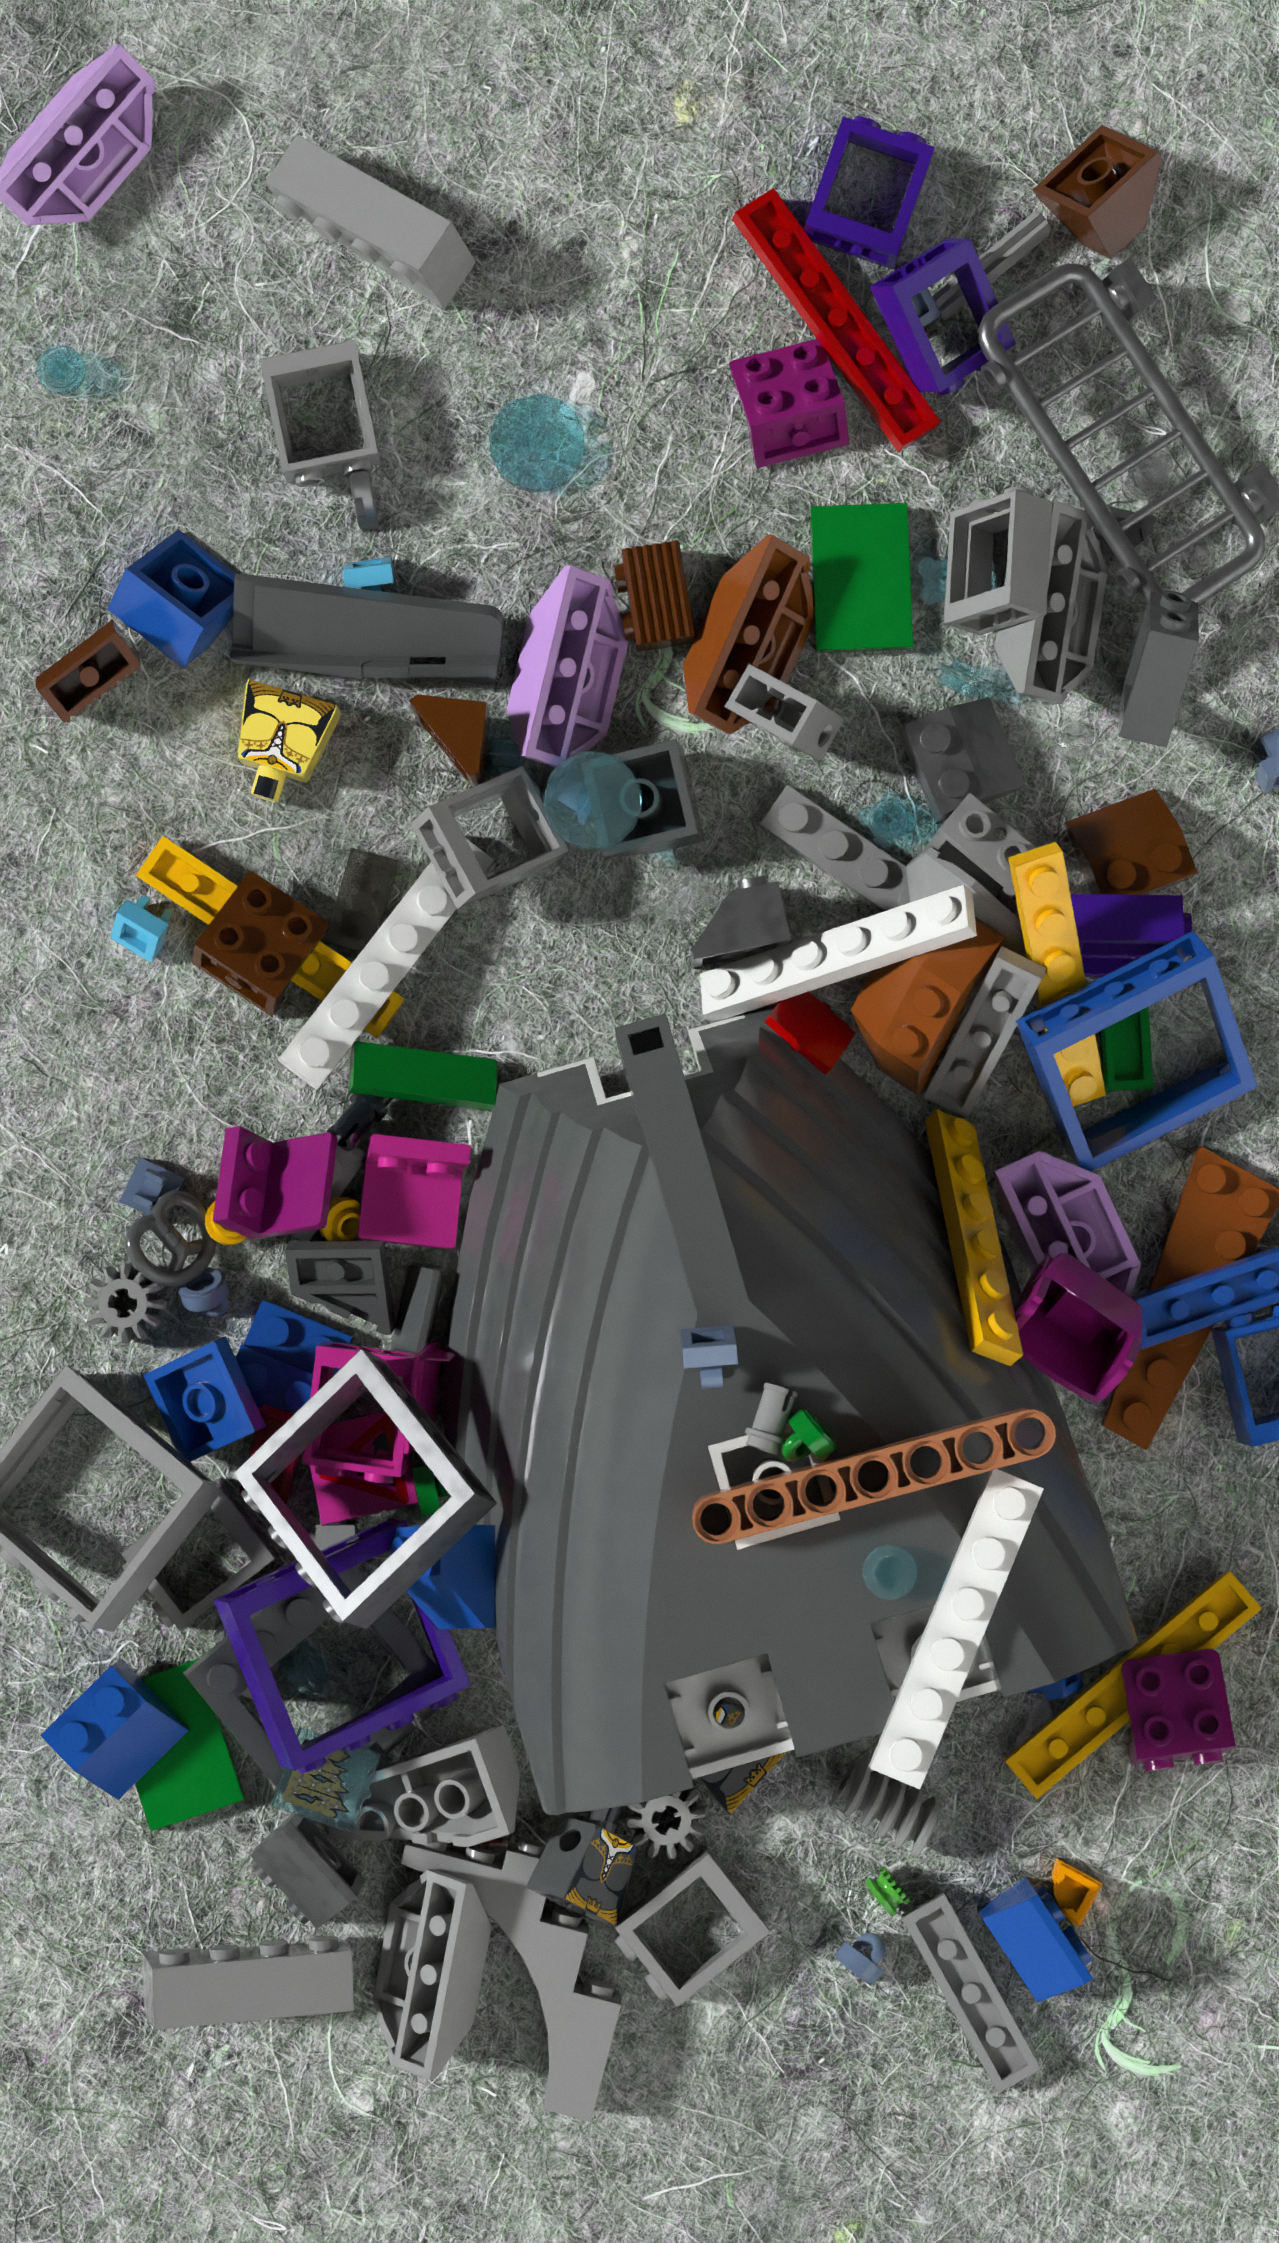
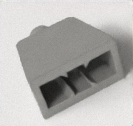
(798, 720)

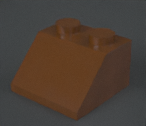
(1131, 847)

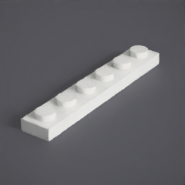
(838, 954)
(372, 976)
(955, 1628)

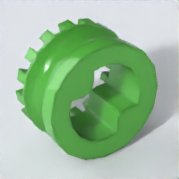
(885, 1891)

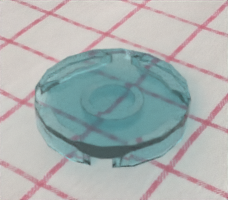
(537, 443)
(592, 800)

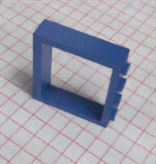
(1107, 1003)

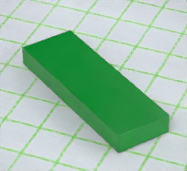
(423, 1076)

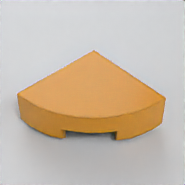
(1073, 1890)

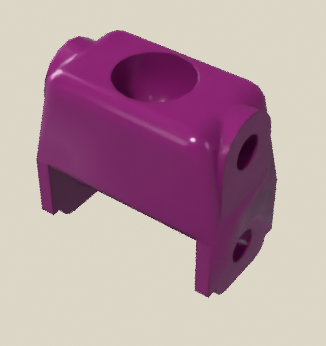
(1078, 1327)

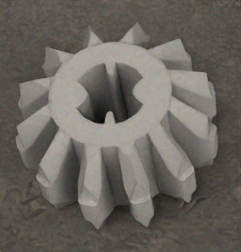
(115, 1316)
(674, 1831)

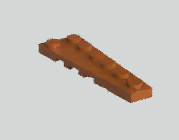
(1215, 1224)

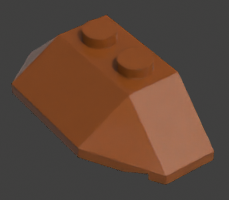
(755, 619)
(917, 1004)

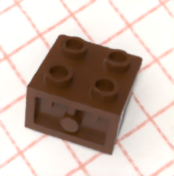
(258, 942)

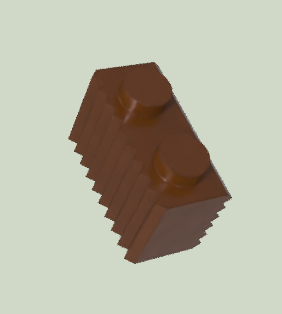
(656, 596)
(88, 671)

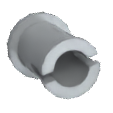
(771, 1418)

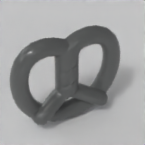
(173, 1241)

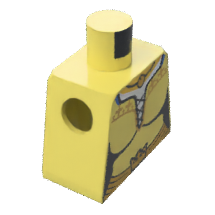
(283, 736)

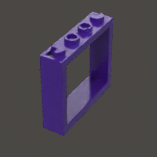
(240, 1603)

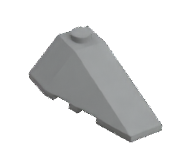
(444, 1795)

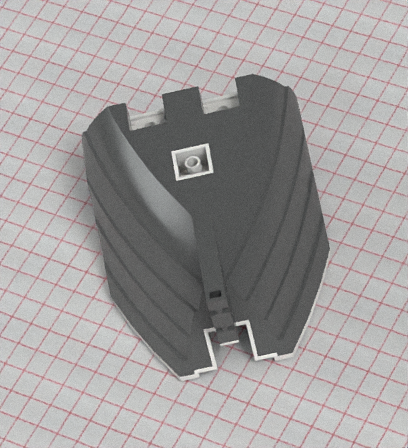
(828, 1249)

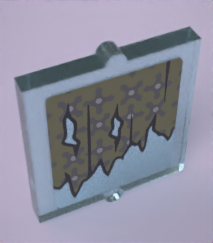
(331, 1792)

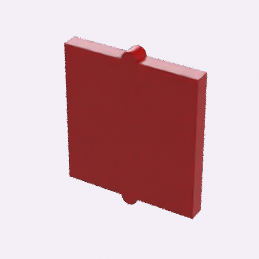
(811, 1029)

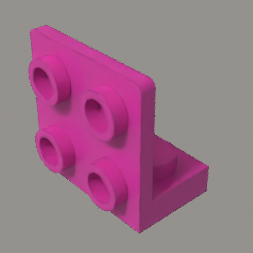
(412, 1191)

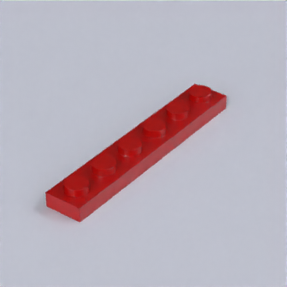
(836, 320)

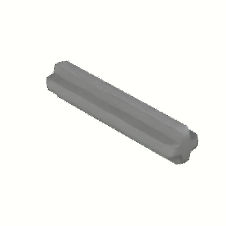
(997, 260)

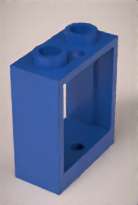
(1248, 1430)

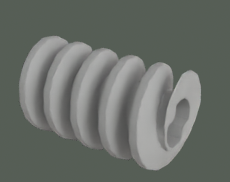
(888, 1804)

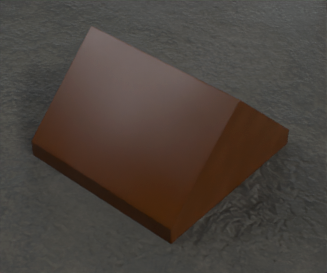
(458, 729)

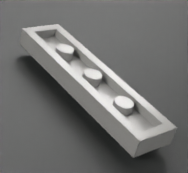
(837, 850)
(984, 1032)
(970, 1992)

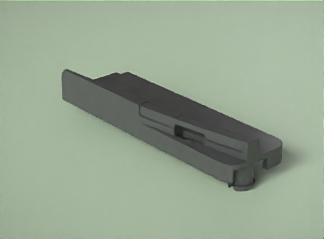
(362, 632)

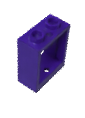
(854, 237)
(894, 301)
(1125, 928)

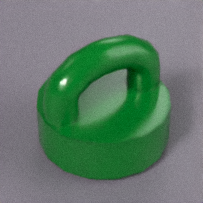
(808, 1438)

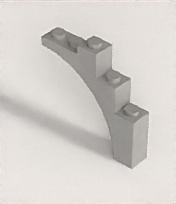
(552, 1946)

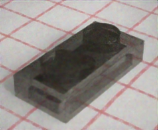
(361, 899)

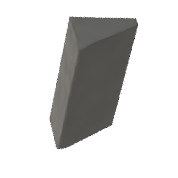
(417, 1309)

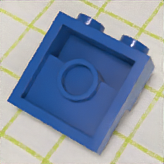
(281, 1356)
(204, 1400)

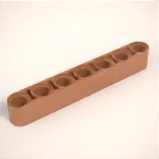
(899, 1481)

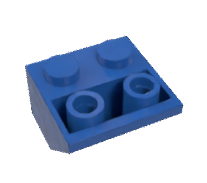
(1028, 1933)

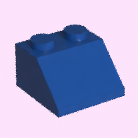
(176, 598)
(461, 1584)
(115, 1730)

